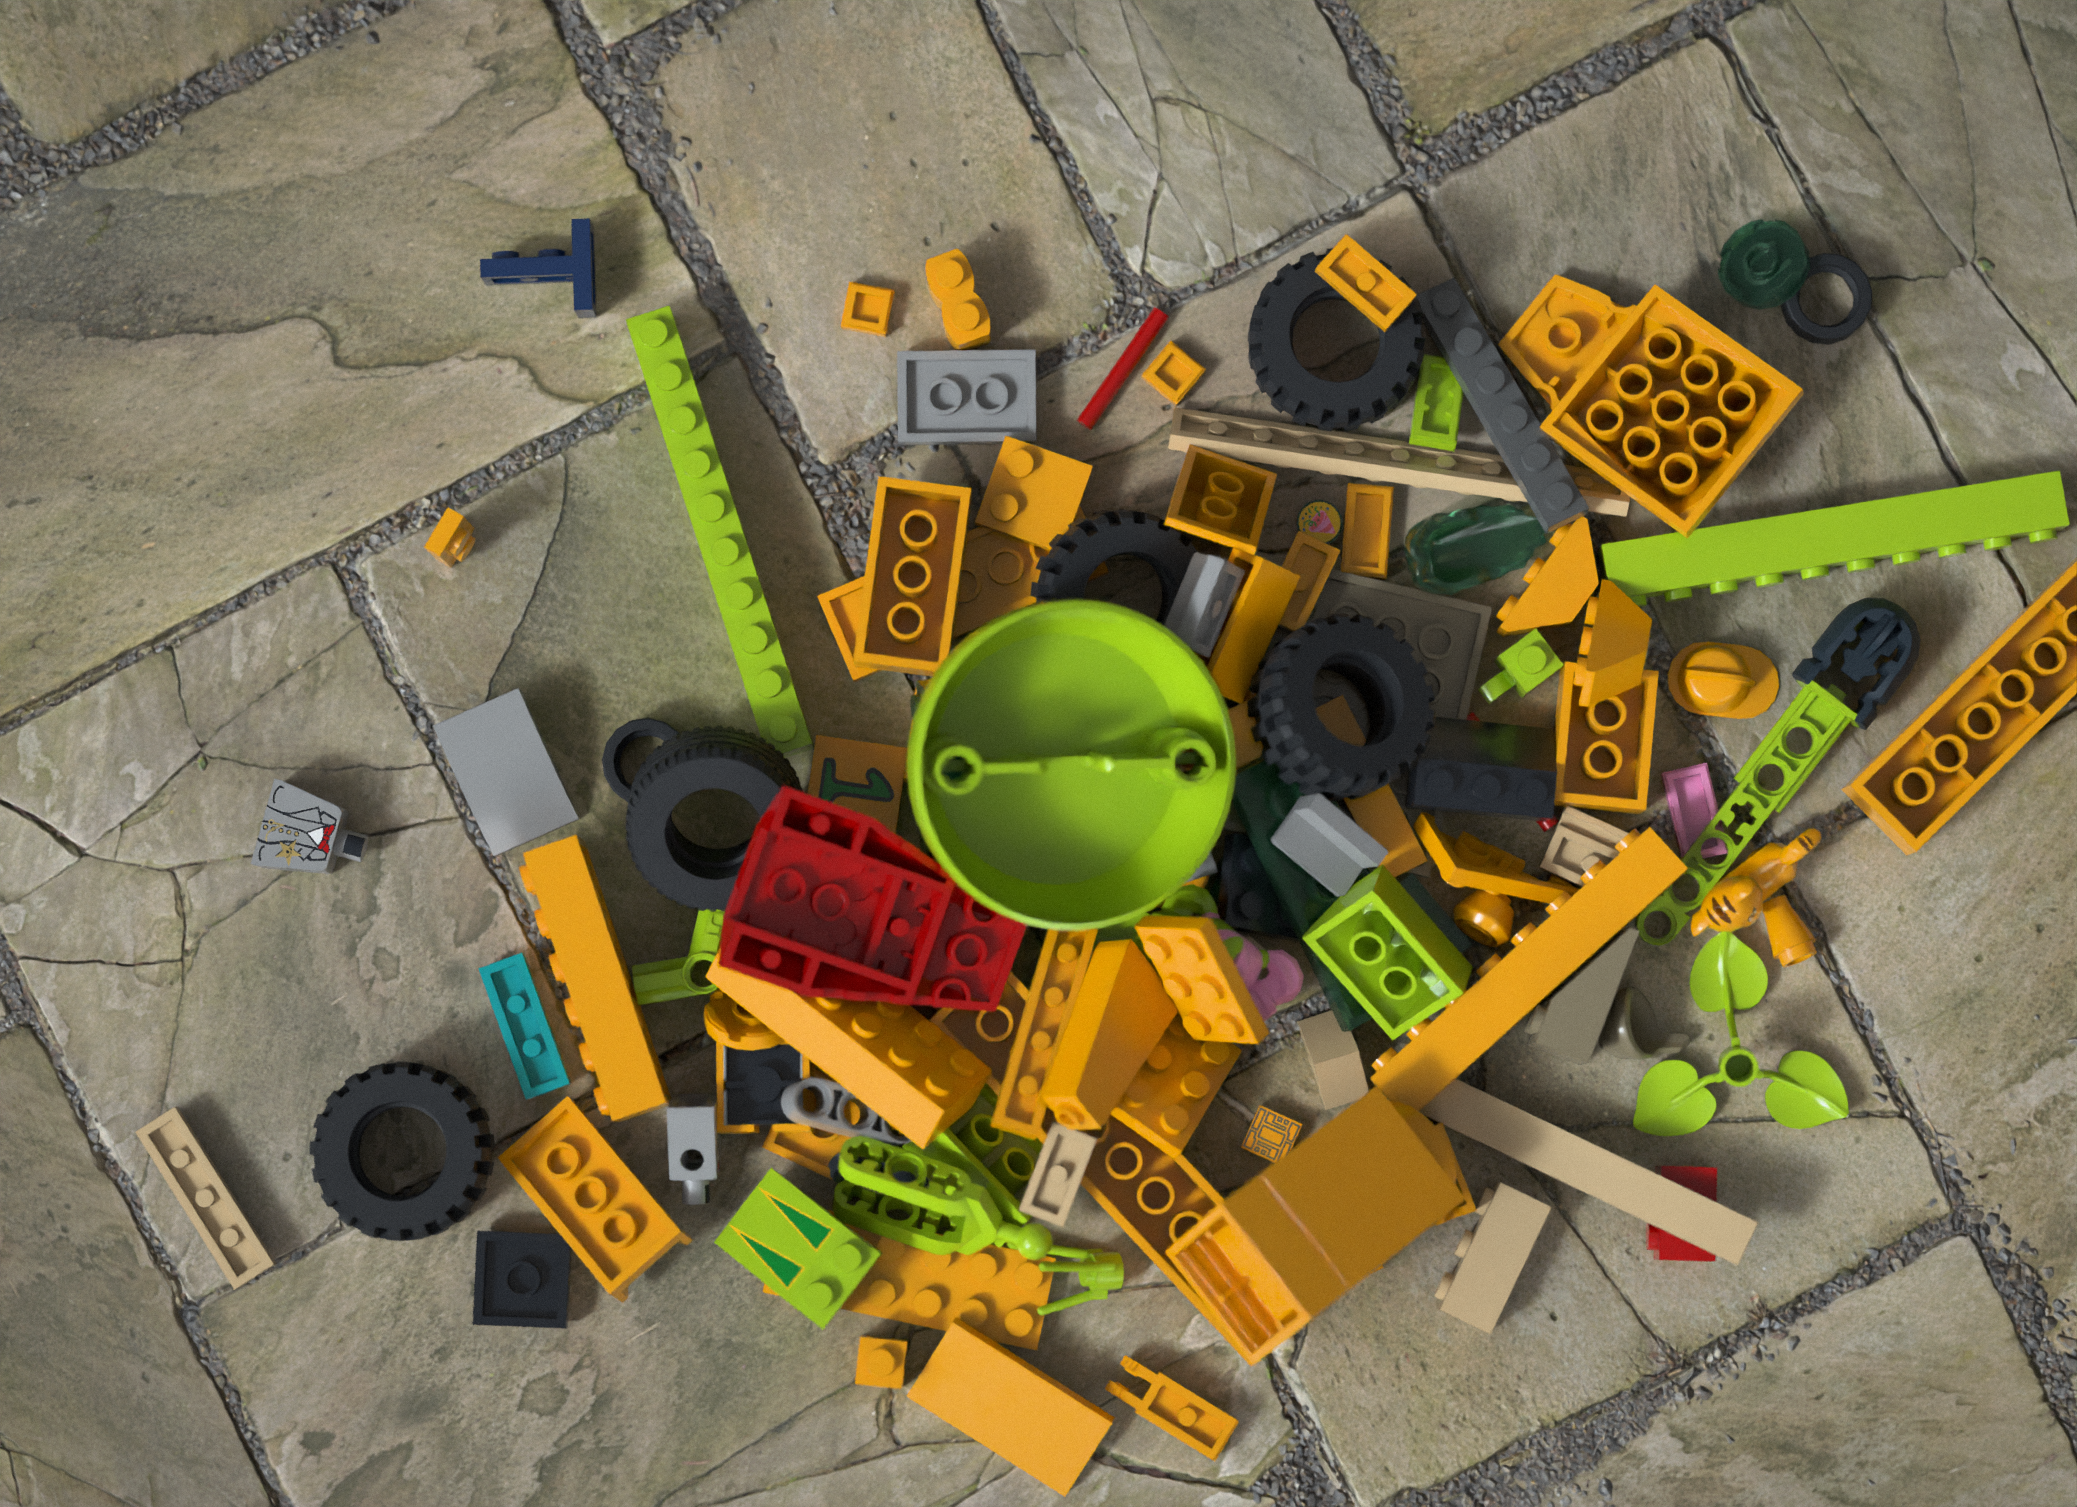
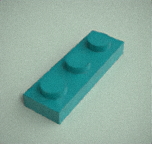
(524, 1026)

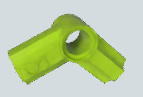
(673, 977)

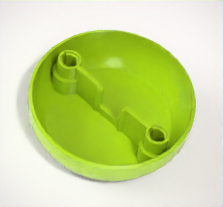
(1070, 764)

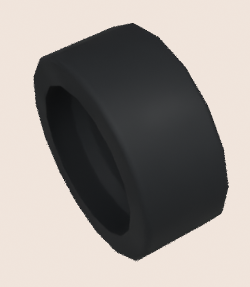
(1862, 300)
(618, 742)

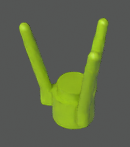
(1095, 1269)

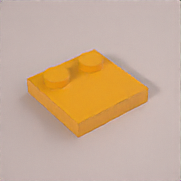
(1032, 493)

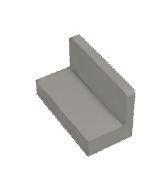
(1203, 602)
(1327, 843)

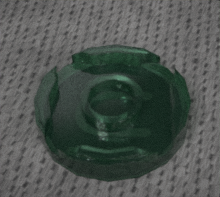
(1763, 264)

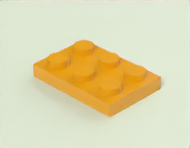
(1201, 979)
(1175, 1087)

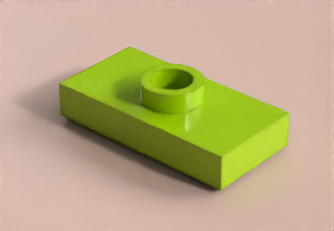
(1436, 406)

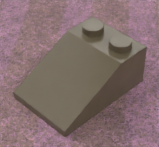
(1576, 1012)

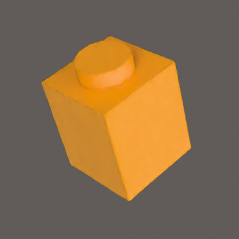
(881, 1362)

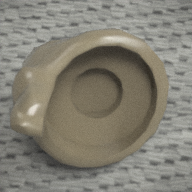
(1633, 1029)

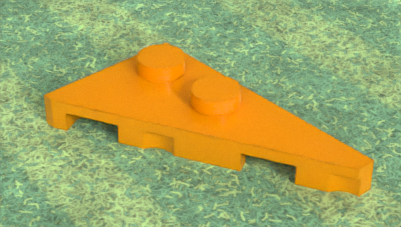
(1484, 866)

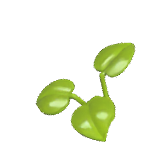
(1675, 1099)

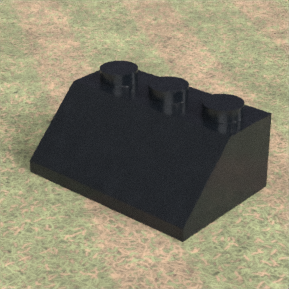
(1486, 770)

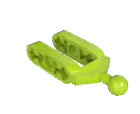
(965, 1234)

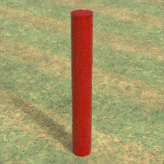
(1122, 368)

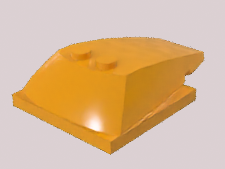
(1648, 394)

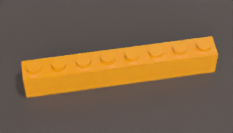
(1530, 971)

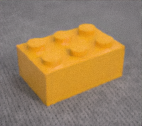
(1605, 746)

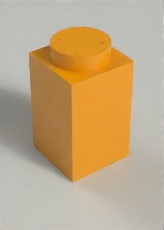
(1318, 1221)

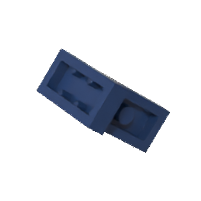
(552, 267)

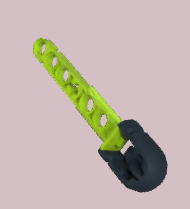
(1823, 716)

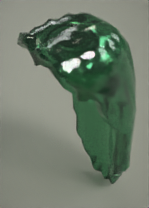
(1470, 547)

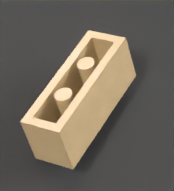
(1491, 1256)

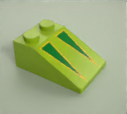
(798, 1248)

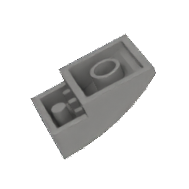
(506, 772)

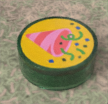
(1320, 520)

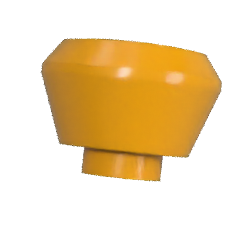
(1485, 918)

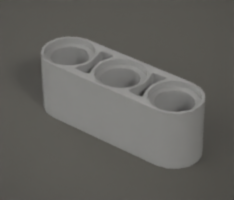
(829, 1113)

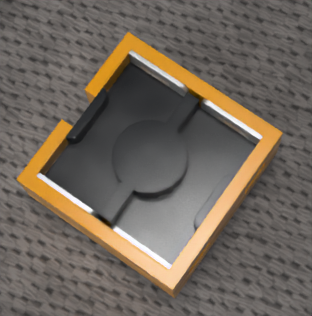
(753, 1085)

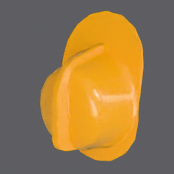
(1723, 680)

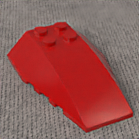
(859, 914)

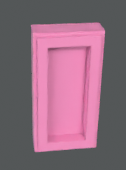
(1691, 808)

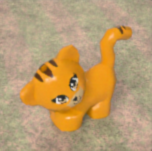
(1739, 895)

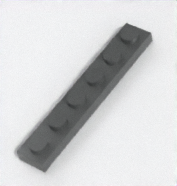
(1501, 406)

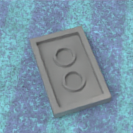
(966, 396)

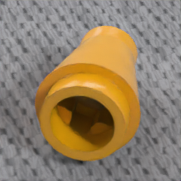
(1787, 933)

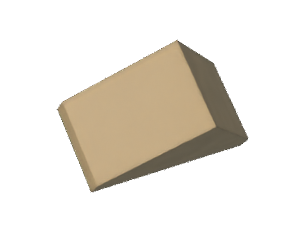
(1333, 1060)

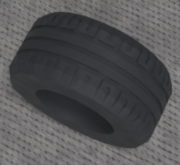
(688, 764)

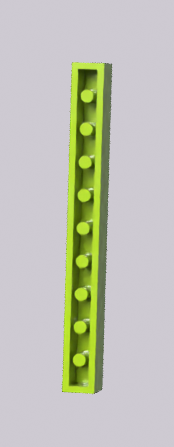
(719, 531)
(1836, 538)

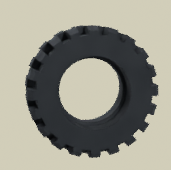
(1312, 398)
(1112, 534)
(1385, 677)
(339, 1140)

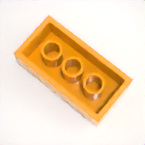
(912, 576)

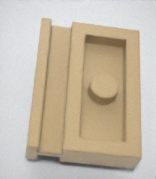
(1579, 844)

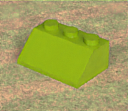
(1389, 953)
(988, 1156)

